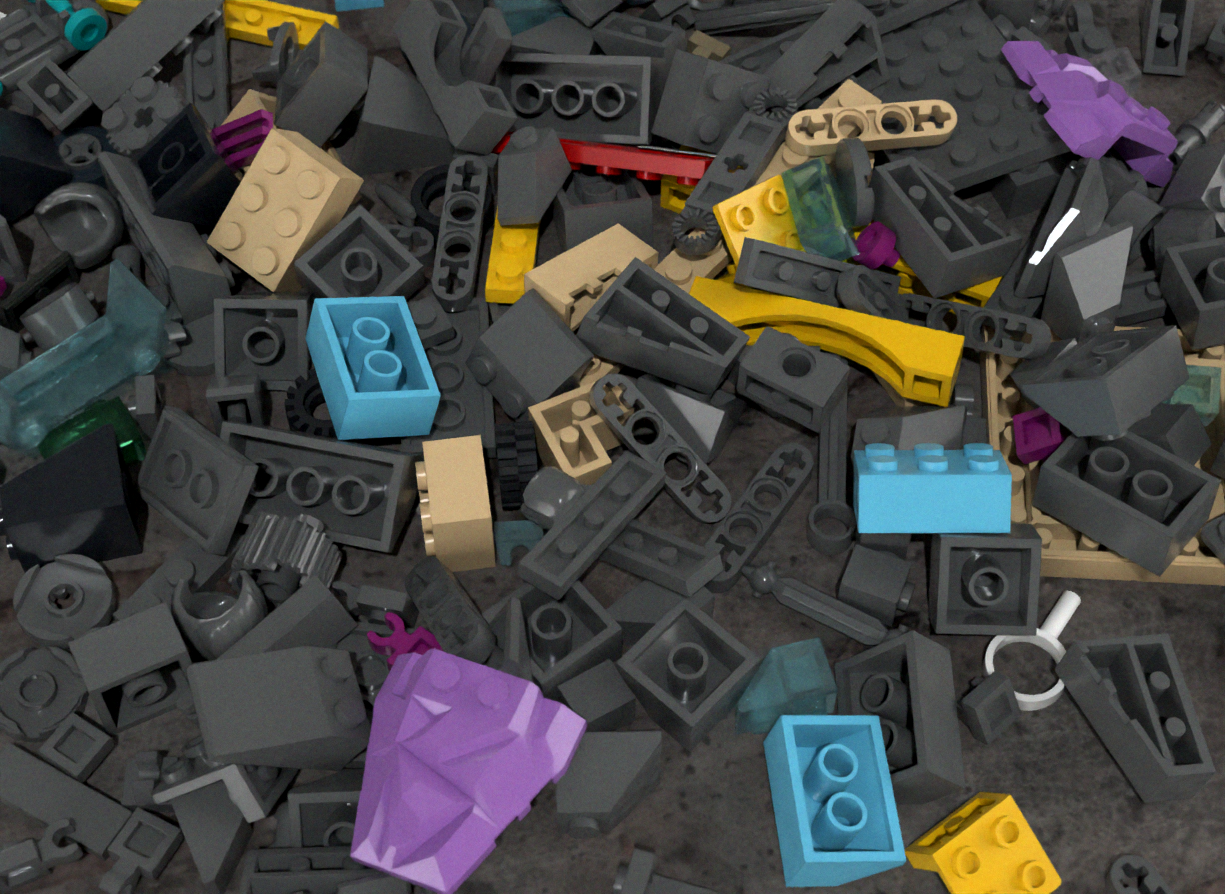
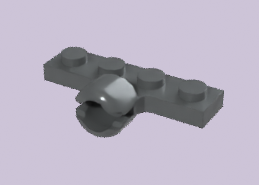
(581, 518)

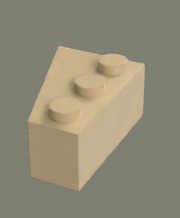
(584, 273)

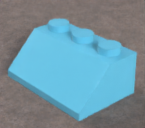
(832, 799)

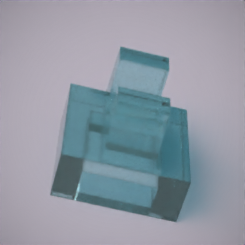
(514, 533)

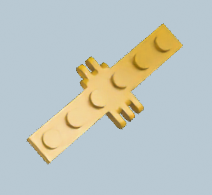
(252, 18)

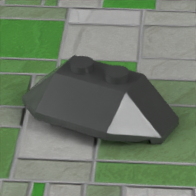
(1072, 216)

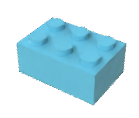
(372, 367)
(931, 489)

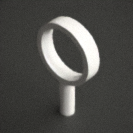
(1046, 638)

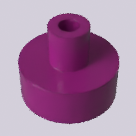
(876, 246)

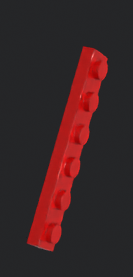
(613, 158)

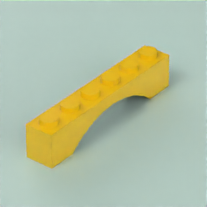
(910, 357)

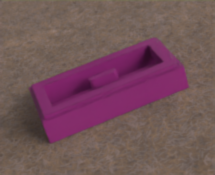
(242, 132)

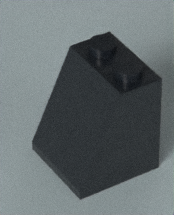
(28, 164)
(72, 504)

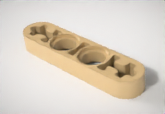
(869, 120)

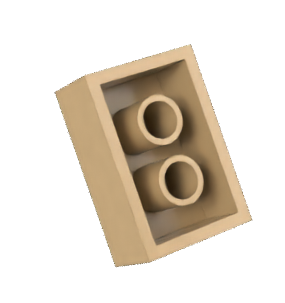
(283, 208)

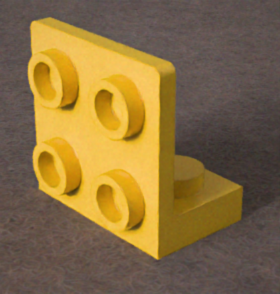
(757, 214)
(985, 850)

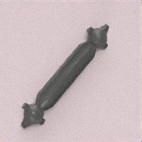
(820, 606)

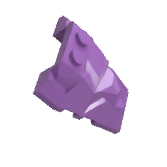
(1094, 111)
(453, 765)

